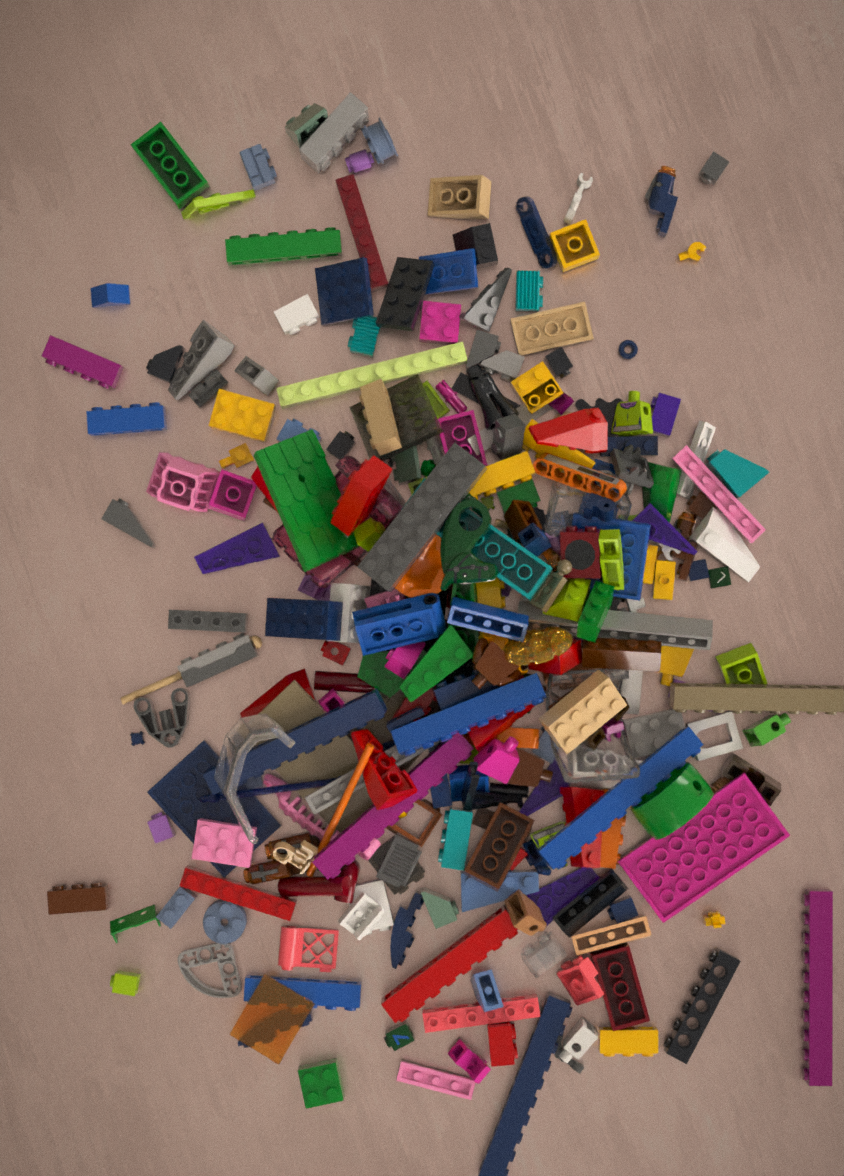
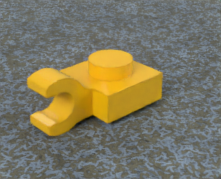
(239, 456)
(714, 919)

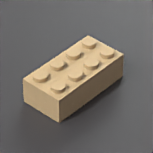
(582, 711)

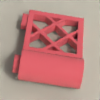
(292, 944)

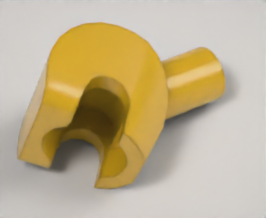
(691, 252)

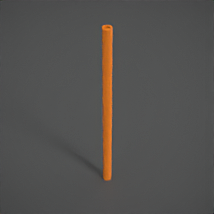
(343, 803)

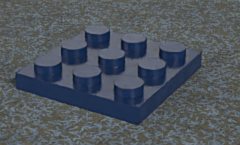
(344, 291)

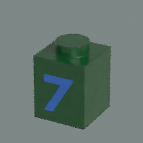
(399, 1036)

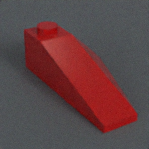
(581, 430)
(382, 777)

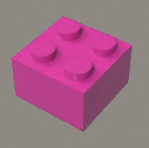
(440, 323)
(232, 495)

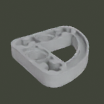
(221, 960)

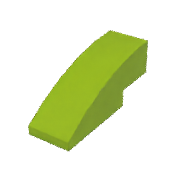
(611, 558)

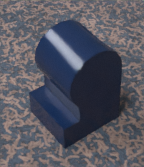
(599, 507)

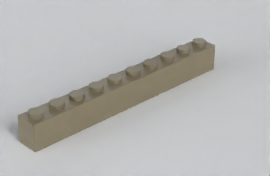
(756, 698)

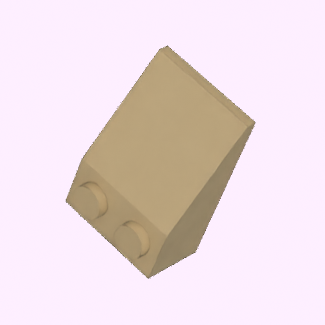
(460, 197)

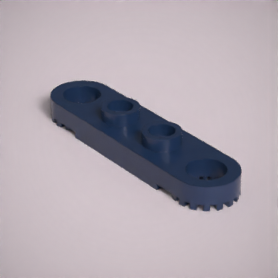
(536, 232)

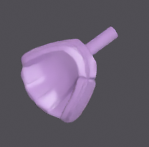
(555, 542)

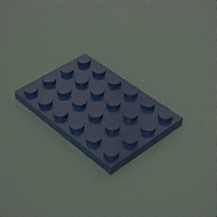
(184, 785)

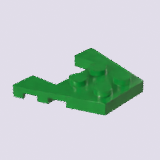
(379, 677)

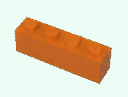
(610, 843)

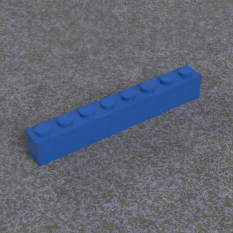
(469, 714)

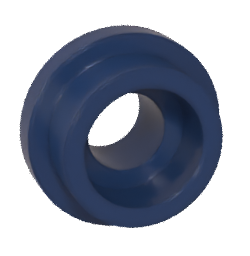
(628, 343)

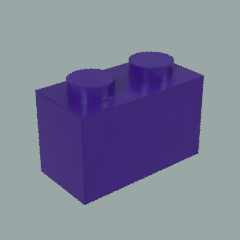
(664, 413)

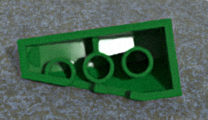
(664, 489)

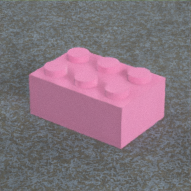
(222, 843)

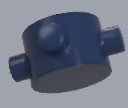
(137, 738)

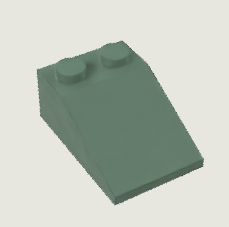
(306, 123)

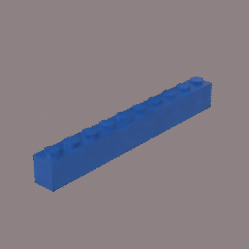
(619, 798)

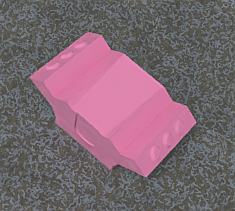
(182, 483)

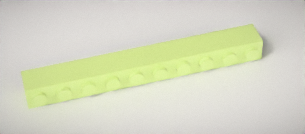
(388, 371)

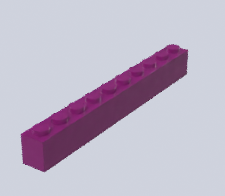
(374, 821)
(818, 987)

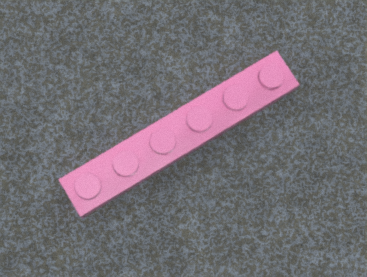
(718, 494)

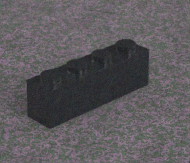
(590, 903)

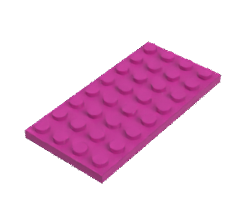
(706, 850)

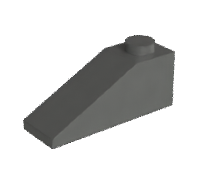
(125, 519)

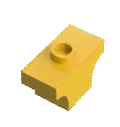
(663, 580)

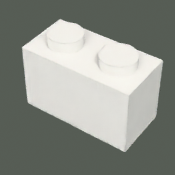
(296, 315)

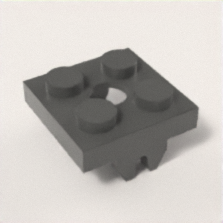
(639, 468)

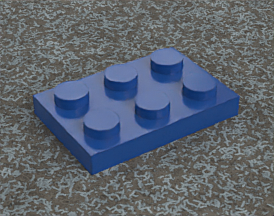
(452, 271)

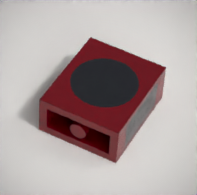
(582, 550)

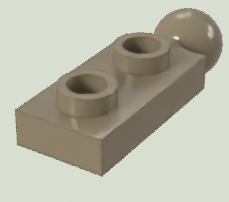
(551, 586)

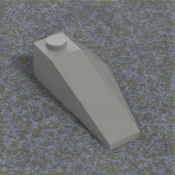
(206, 353)

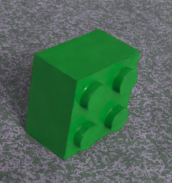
(321, 1083)

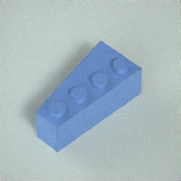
(478, 895)

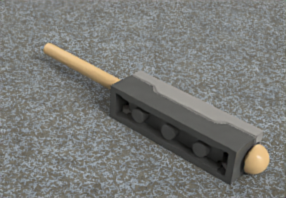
(206, 665)

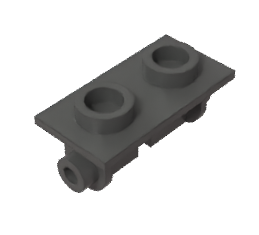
(208, 389)

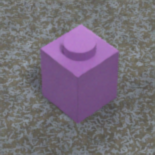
(161, 827)

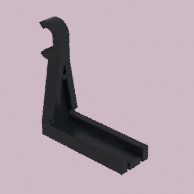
(477, 799)

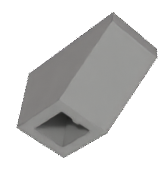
(505, 364)

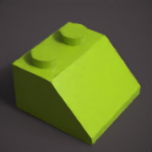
(571, 599)

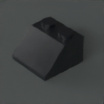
(481, 240)

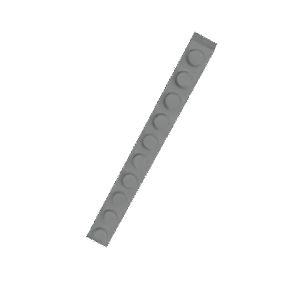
(670, 630)

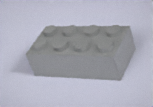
(334, 133)

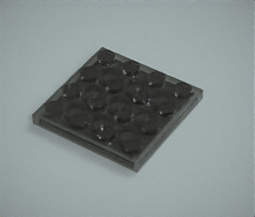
(412, 413)

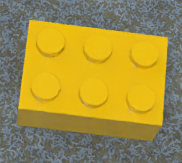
(242, 415)

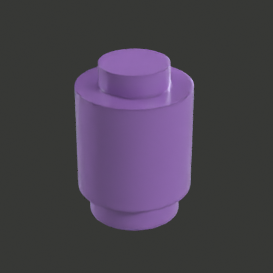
(359, 161)

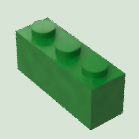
(595, 611)

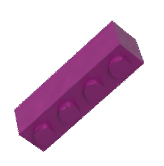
(82, 361)

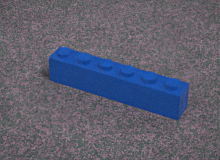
(320, 991)

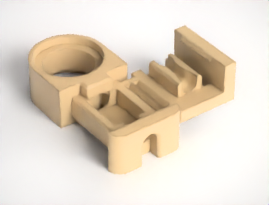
(300, 857)

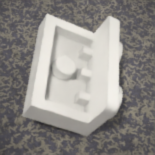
(361, 915)

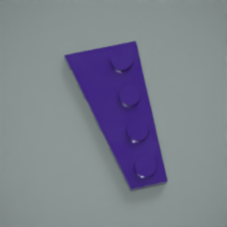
(242, 549)
(562, 891)

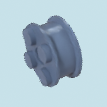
(379, 141)
(224, 932)

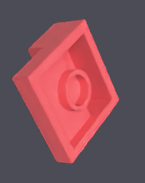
(580, 980)

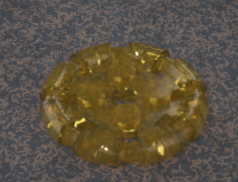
(538, 646)

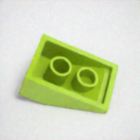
(741, 666)

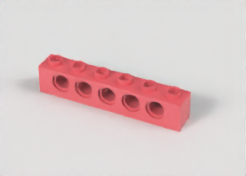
(473, 1015)

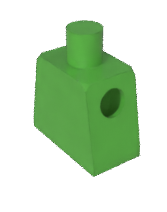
(766, 729)

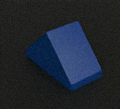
(110, 295)

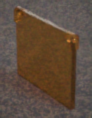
(272, 1019)

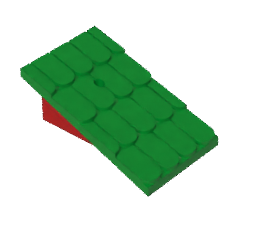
(304, 495)

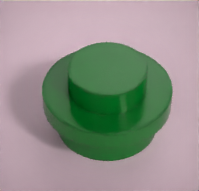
(427, 467)

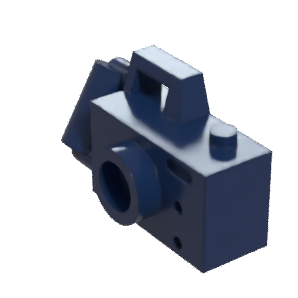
(535, 859)

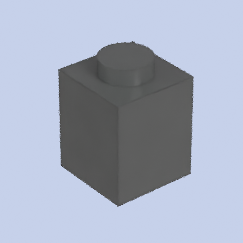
(713, 168)

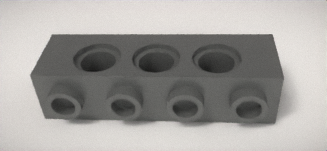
(207, 621)

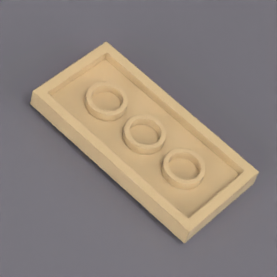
(551, 329)

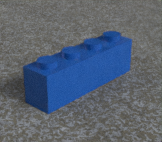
(126, 420)
(488, 619)

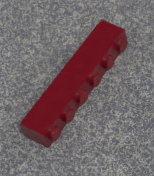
(361, 230)

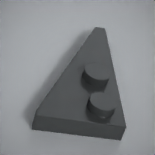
(486, 305)

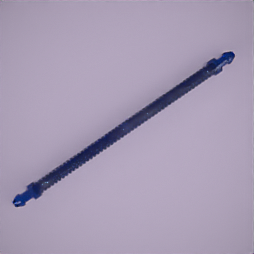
(268, 790)

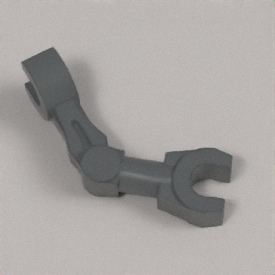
(575, 1065)

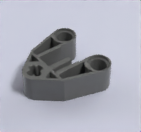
(150, 720)

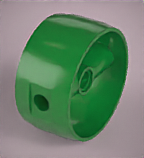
(673, 802)

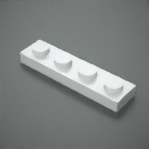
(699, 446)

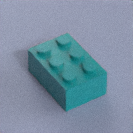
(455, 838)

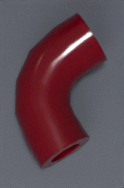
(352, 871)

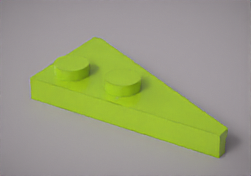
(215, 202)

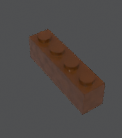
(622, 654)

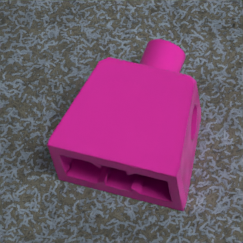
(498, 759)

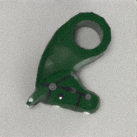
(456, 548)

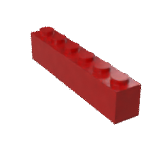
(238, 893)

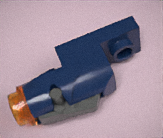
(660, 198)

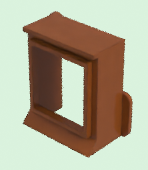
(427, 831)

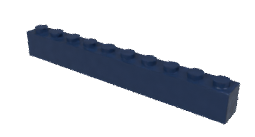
(307, 736)
(525, 1085)

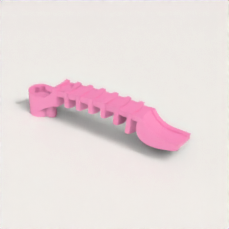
(305, 822)

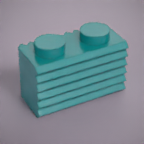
(528, 291)
(364, 336)

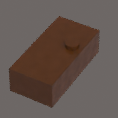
(498, 847)

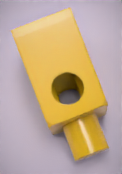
(673, 663)

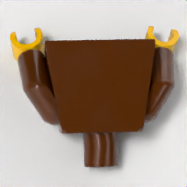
(492, 665)

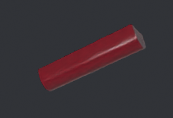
(340, 682)
(314, 886)

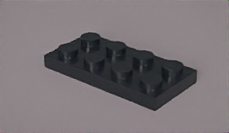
(405, 294)

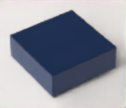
(698, 570)

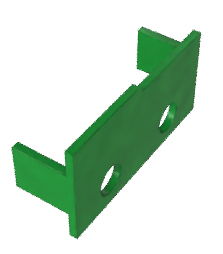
(133, 920)

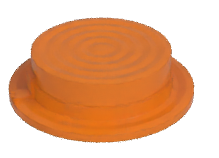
(425, 574)

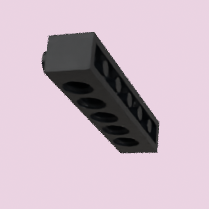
(684, 1050)

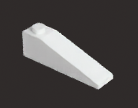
(722, 541)

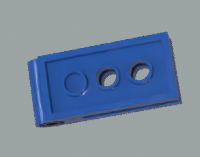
(399, 623)

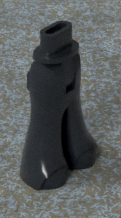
(486, 394)

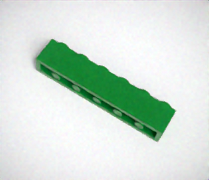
(283, 247)

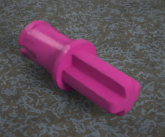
(451, 397)

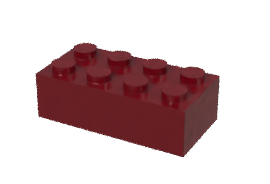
(620, 986)

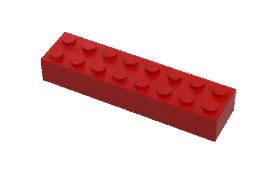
(448, 965)

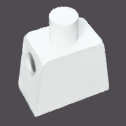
(582, 1033)

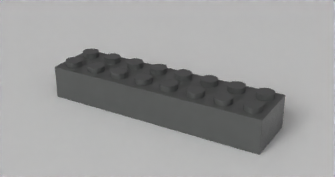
(422, 517)

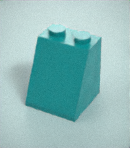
(735, 472)

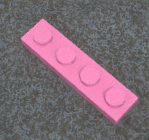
(435, 1080)

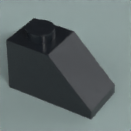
(165, 364)

